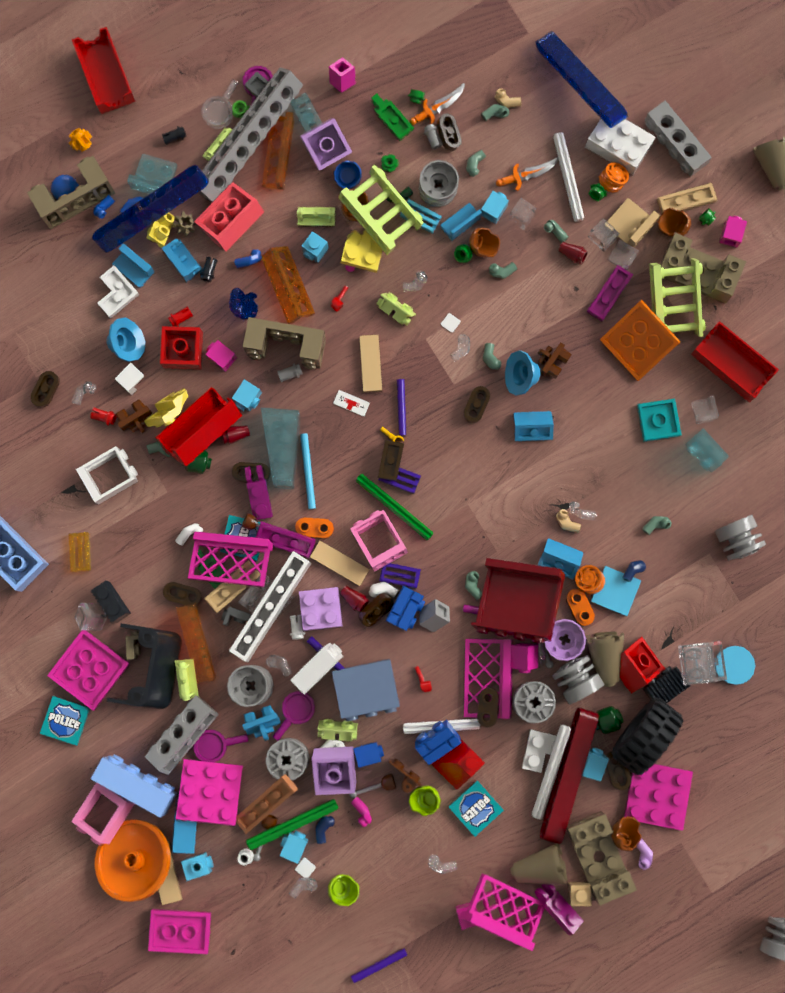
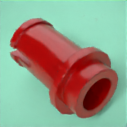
(179, 317)
(103, 416)

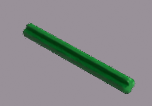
(395, 507)
(292, 824)

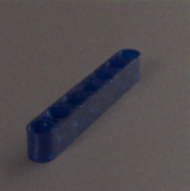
(581, 79)
(150, 208)

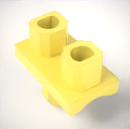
(160, 229)

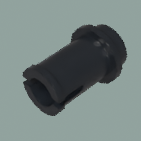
(174, 135)
(208, 270)

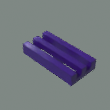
(400, 486)
(397, 582)

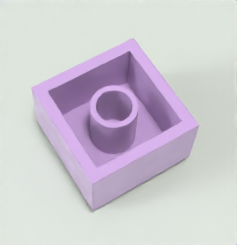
(325, 144)
(320, 609)
(334, 770)

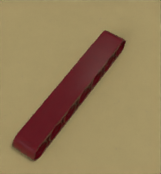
(569, 776)

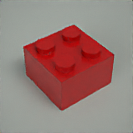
(181, 347)

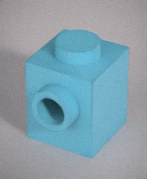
(494, 206)
(314, 247)
(247, 396)
(595, 764)
(293, 846)
(197, 866)

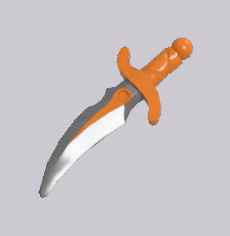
(437, 106)
(526, 174)

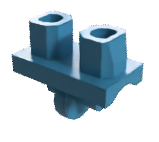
(263, 725)

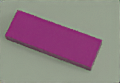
(609, 293)
(286, 539)

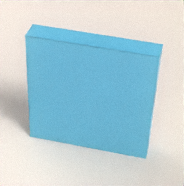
(617, 592)

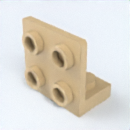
(632, 222)

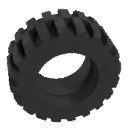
(647, 736)

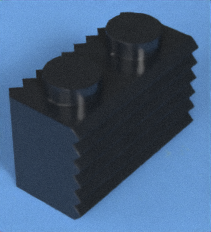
(110, 601)
(667, 685)

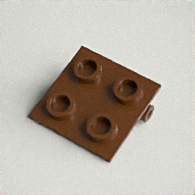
(411, 778)

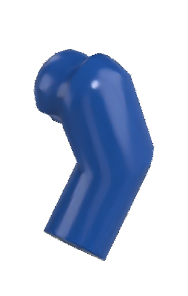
(100, 209)

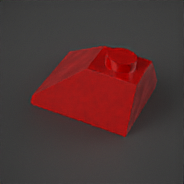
(639, 665)
(458, 765)

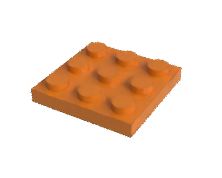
(640, 340)

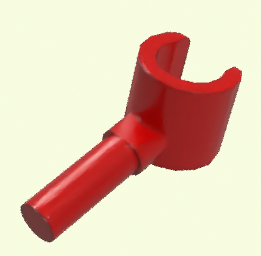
(336, 303)
(425, 685)

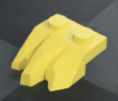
(361, 251)
(168, 409)

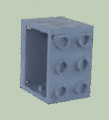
(366, 690)

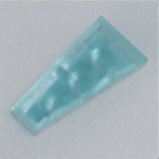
(282, 436)

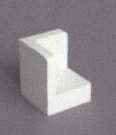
(129, 378)

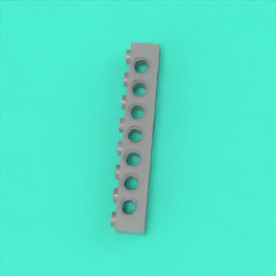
(238, 139)

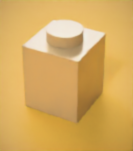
(579, 893)

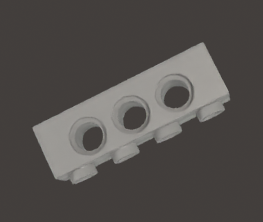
(665, 114)
(180, 746)

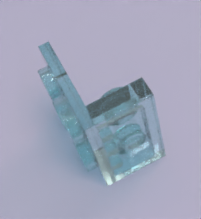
(152, 174)
(706, 450)

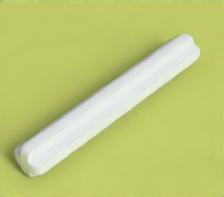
(420, 727)

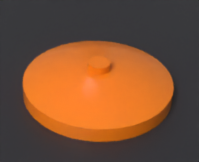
(133, 861)

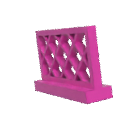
(234, 543)
(505, 678)
(494, 926)

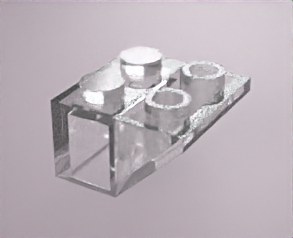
(702, 662)

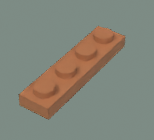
(266, 803)

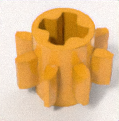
(80, 139)

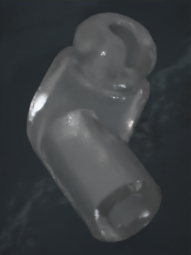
(417, 283)
(581, 513)
(541, 655)
(440, 867)
(303, 884)

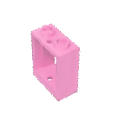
(389, 555)
(115, 822)

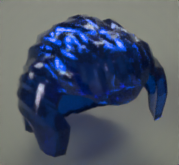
(243, 305)

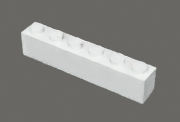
(270, 607)

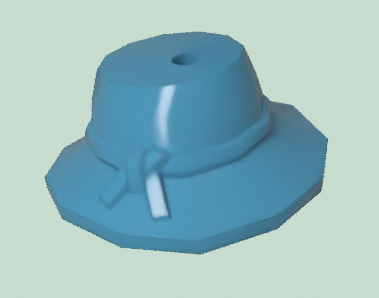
(126, 340)
(520, 373)

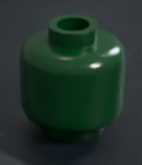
(199, 464)
(609, 720)

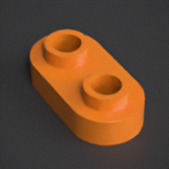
(314, 526)
(578, 608)

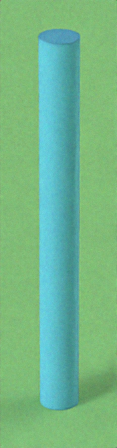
(308, 471)

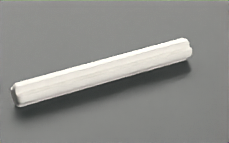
(568, 177)
(551, 772)

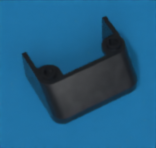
(161, 670)

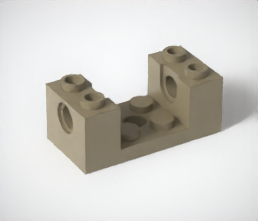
(79, 200)
(718, 276)
(260, 330)
(608, 877)

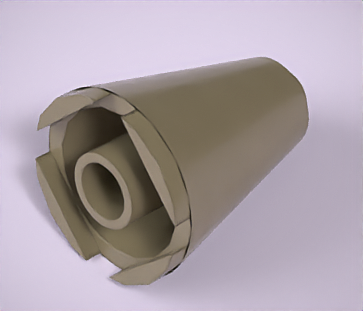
(772, 159)
(606, 655)
(541, 867)

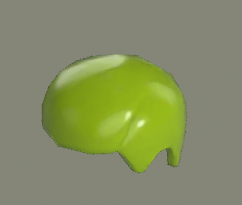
(424, 800)
(343, 890)

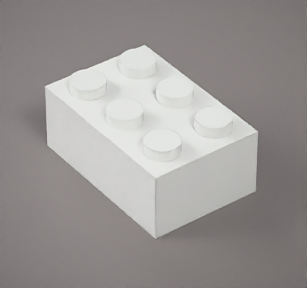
(620, 144)

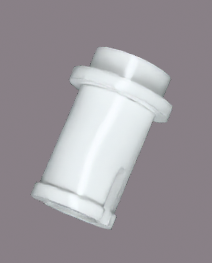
(296, 628)
(248, 853)

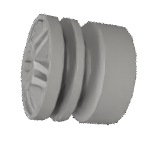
(438, 173)
(740, 538)
(578, 680)
(239, 685)
(523, 707)
(286, 747)
(775, 946)

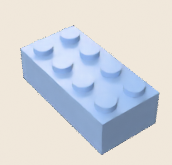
(18, 560)
(134, 785)

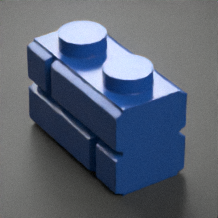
(405, 608)
(437, 741)

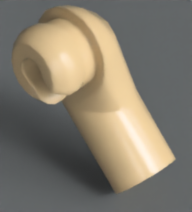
(504, 100)
(565, 522)

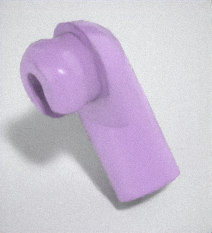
(646, 855)

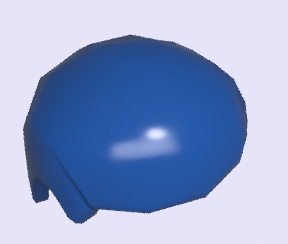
(347, 174)
(63, 185)

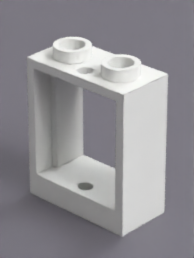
(88, 481)
(317, 667)

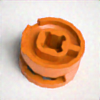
(613, 177)
(590, 579)

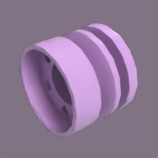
(569, 650)

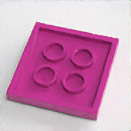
(88, 669)
(209, 792)
(659, 796)

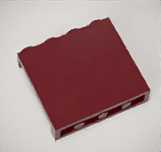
(519, 600)

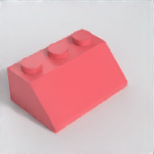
(229, 216)

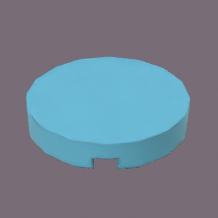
(738, 665)

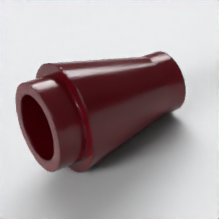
(573, 252)
(235, 433)
(354, 598)

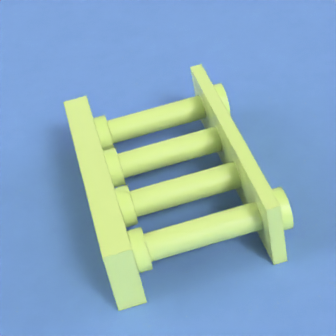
(362, 212)
(659, 292)

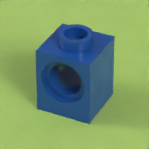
(368, 754)

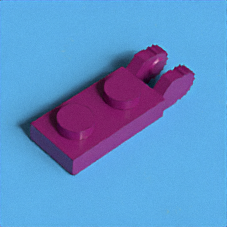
(258, 494)
(559, 908)

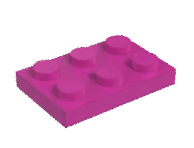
(179, 931)

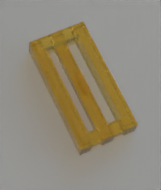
(73, 568)

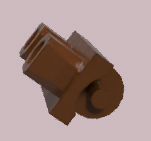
(550, 368)
(127, 421)

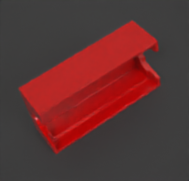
(104, 72)
(734, 362)
(198, 427)

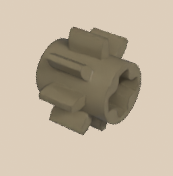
(184, 229)

